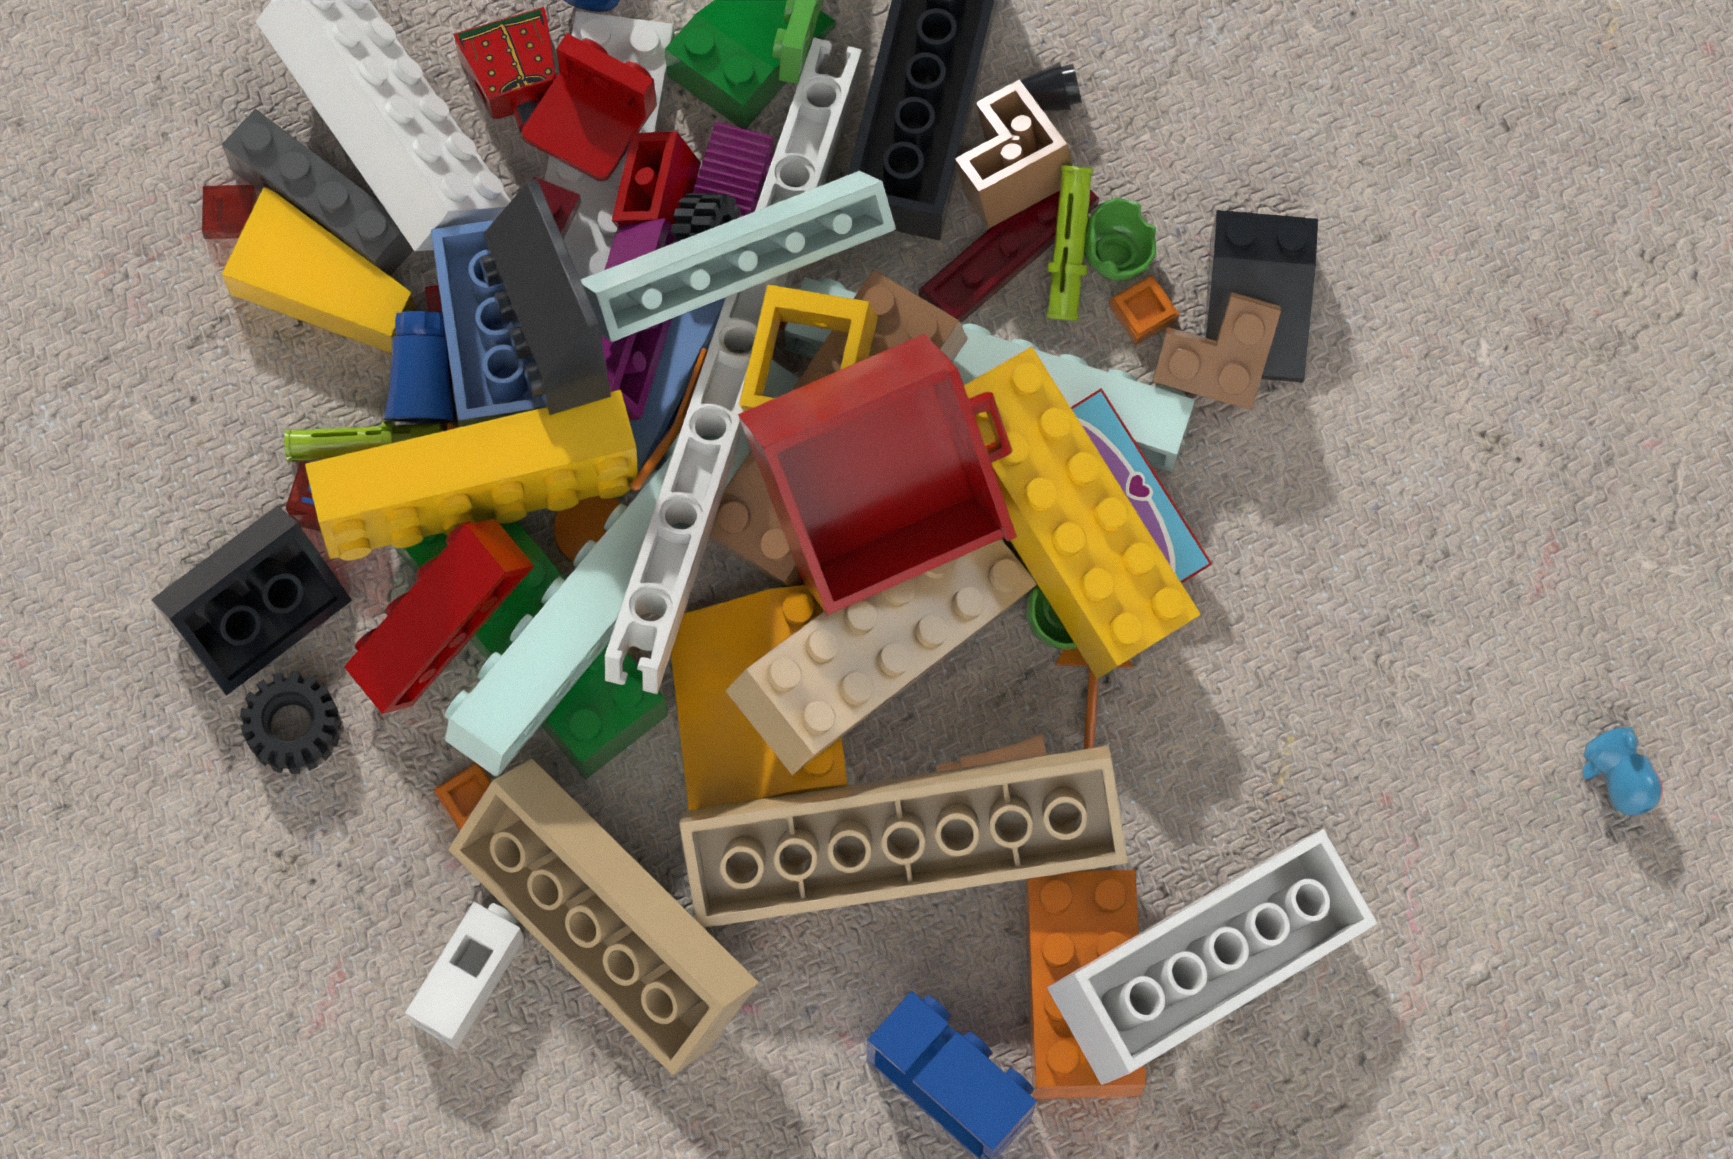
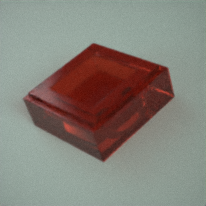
(226, 210)

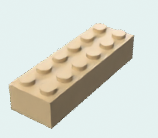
(868, 653)
(602, 915)

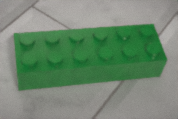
(595, 715)

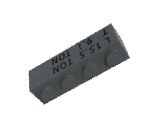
(277, 161)

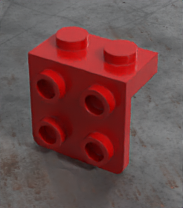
(591, 108)

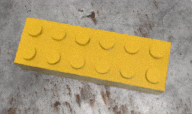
(472, 475)
(1077, 522)

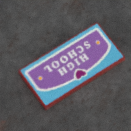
(1141, 485)

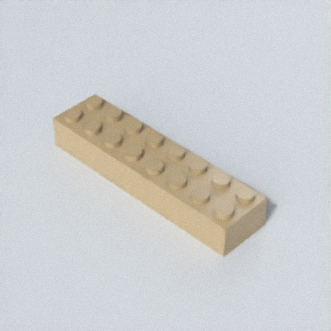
(903, 837)

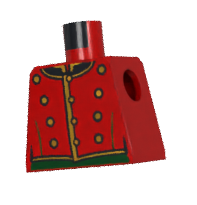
(509, 63)

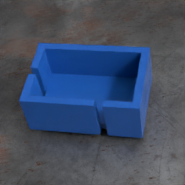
(951, 1077)

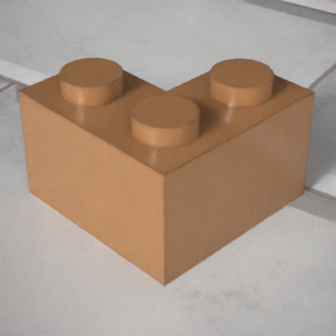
(1018, 159)
(1223, 368)

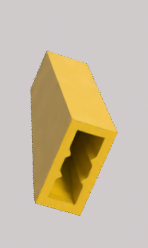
(312, 275)

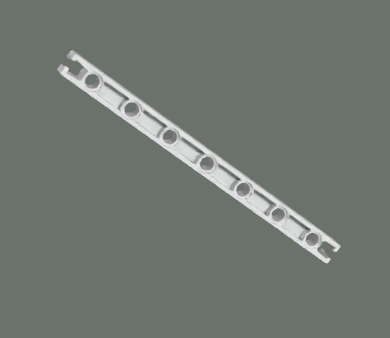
(702, 466)

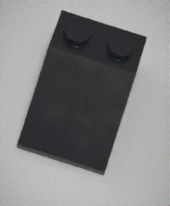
(1271, 262)

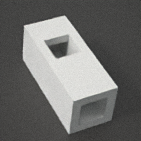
(466, 973)

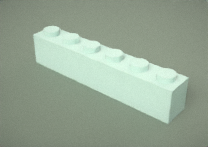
(738, 254)

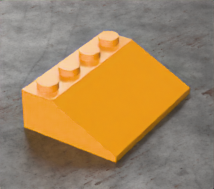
(720, 747)

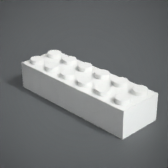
(384, 115)
(1211, 957)

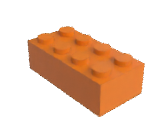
(1067, 926)

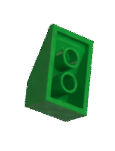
(728, 56)

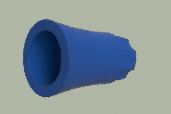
(419, 370)

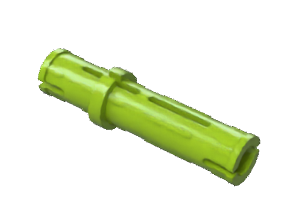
(1069, 243)
(333, 442)

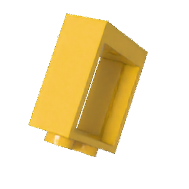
(807, 309)

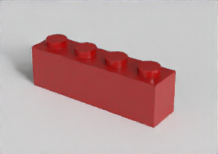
(438, 614)

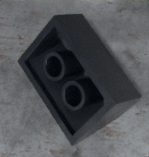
(252, 599)

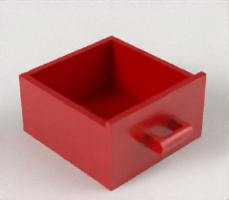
(880, 472)

